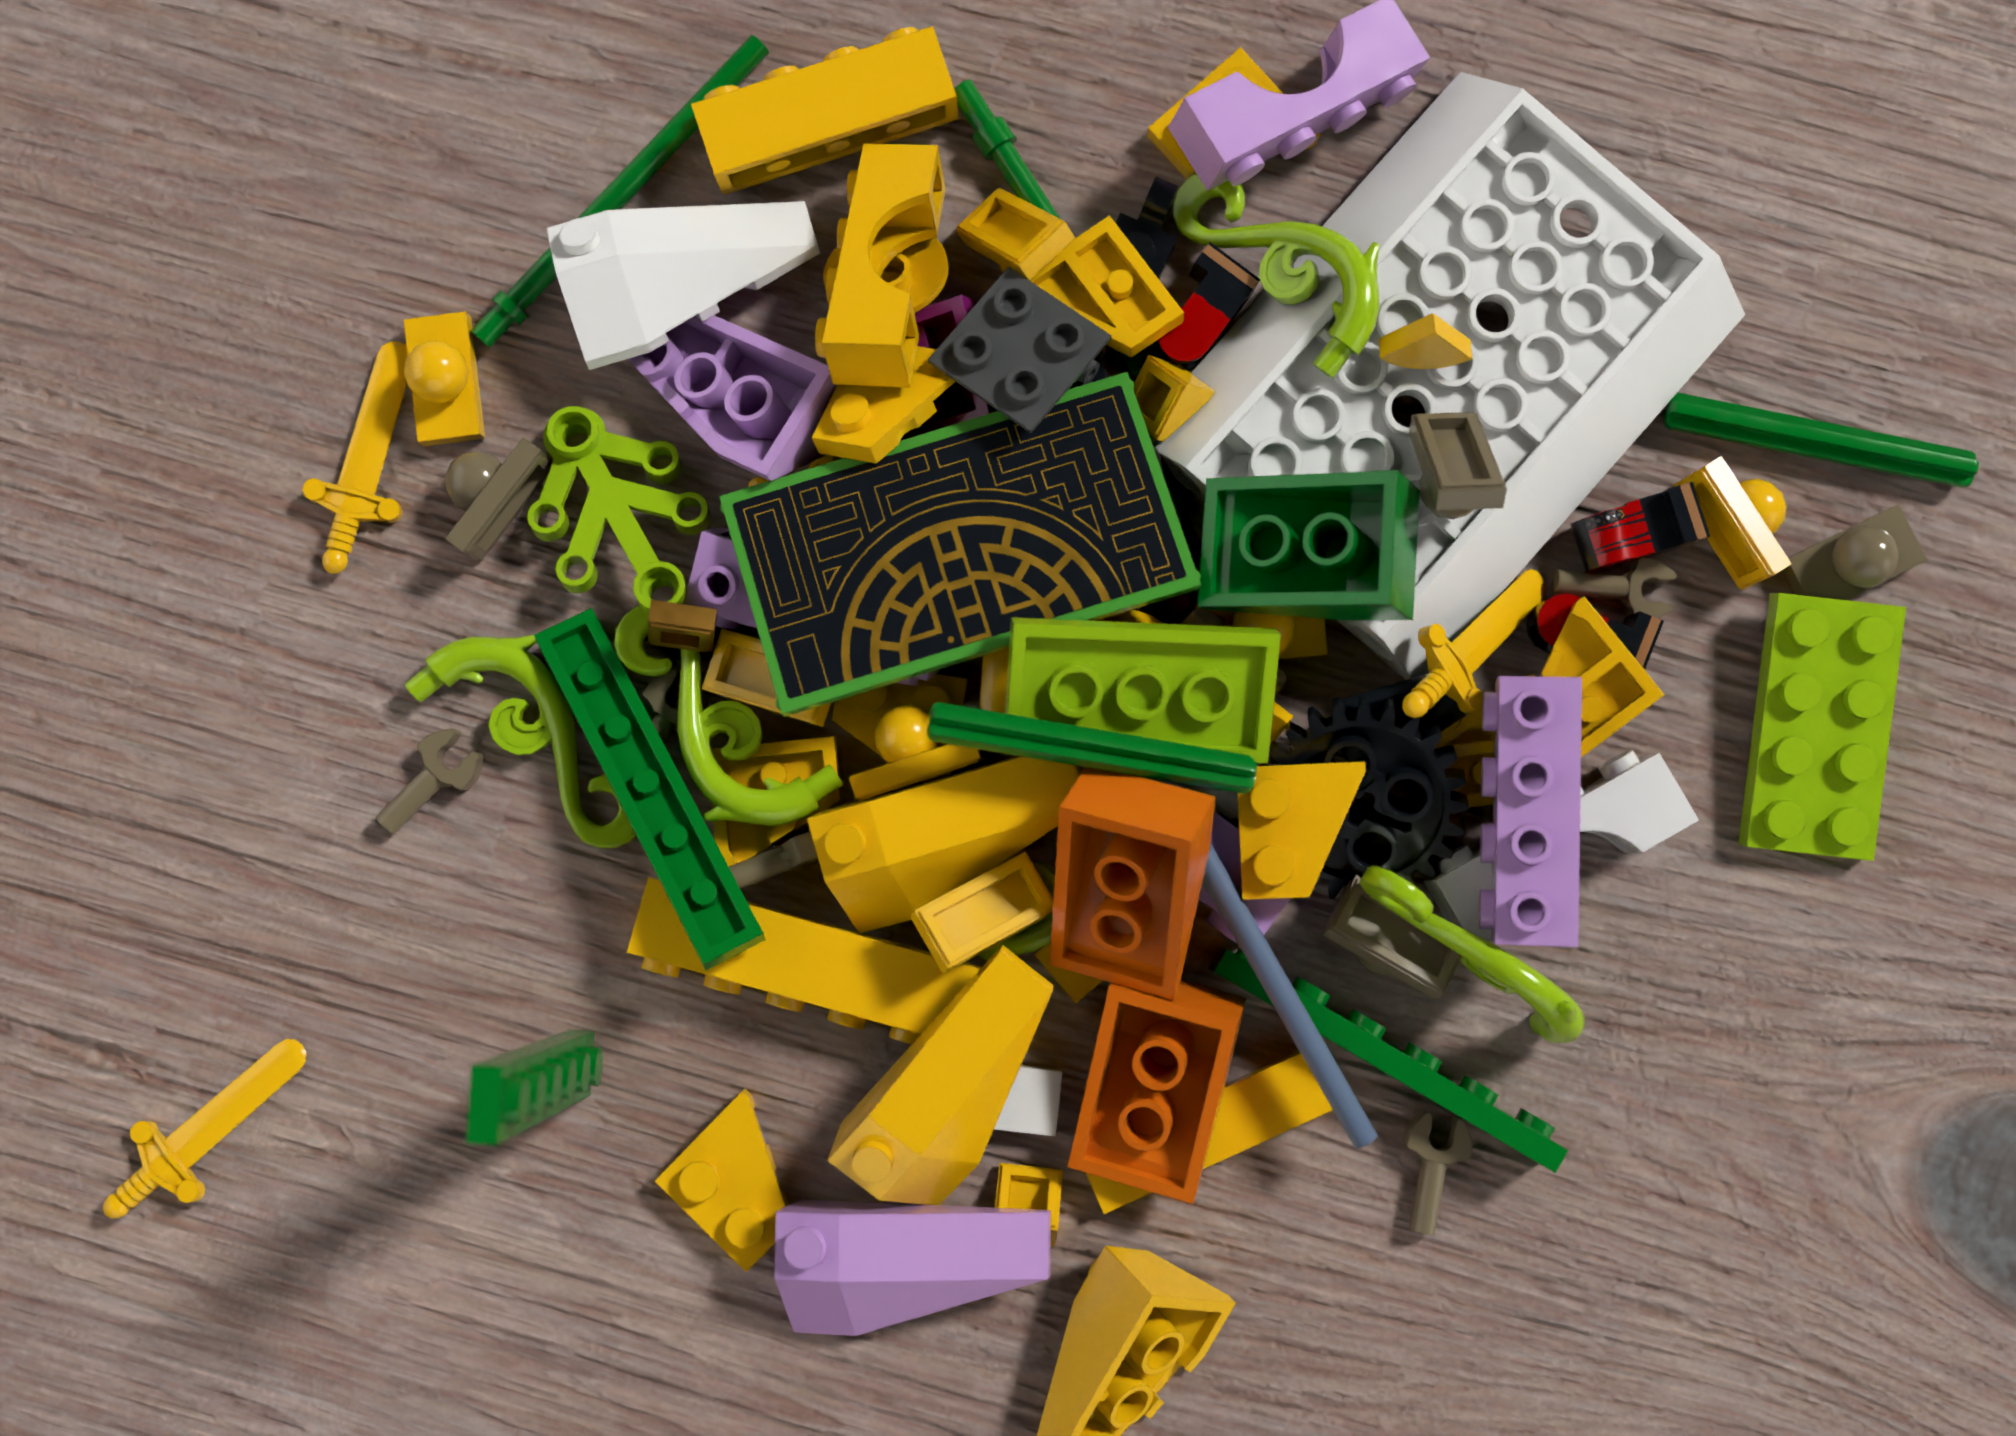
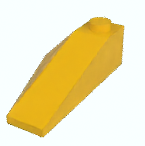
(933, 836)
(944, 1095)
(1126, 1340)

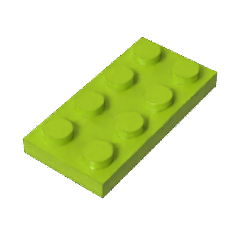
(1148, 680)
(1822, 726)

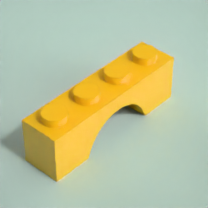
(869, 323)

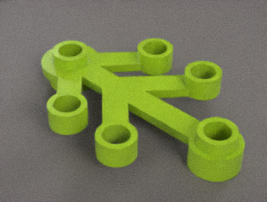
(611, 501)

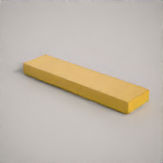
(1249, 1114)

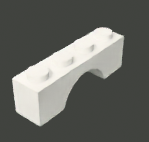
(1629, 806)

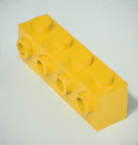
(826, 109)

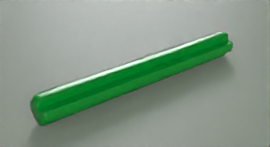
(1820, 440)
(1091, 748)

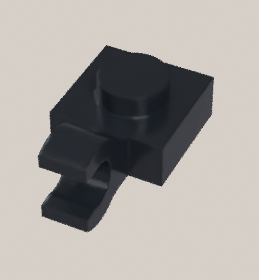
(1146, 232)

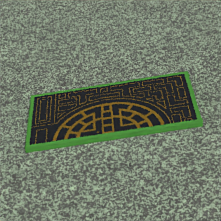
(936, 546)

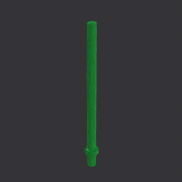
(511, 306)

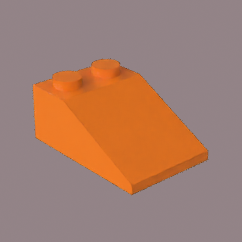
(1128, 879)
(1156, 1087)

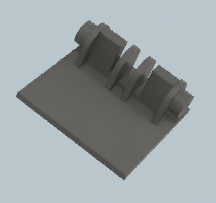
(1021, 350)

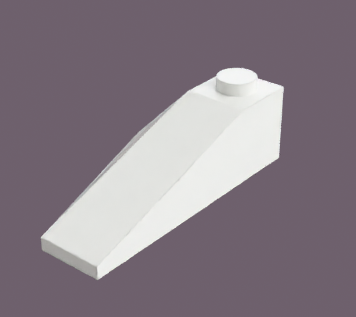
(653, 268)

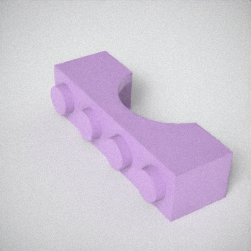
(1238, 125)

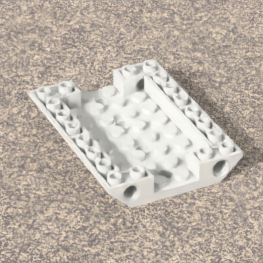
(1587, 360)

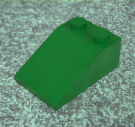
(1311, 545)

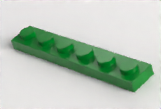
(650, 789)
(1411, 1067)
(530, 1085)

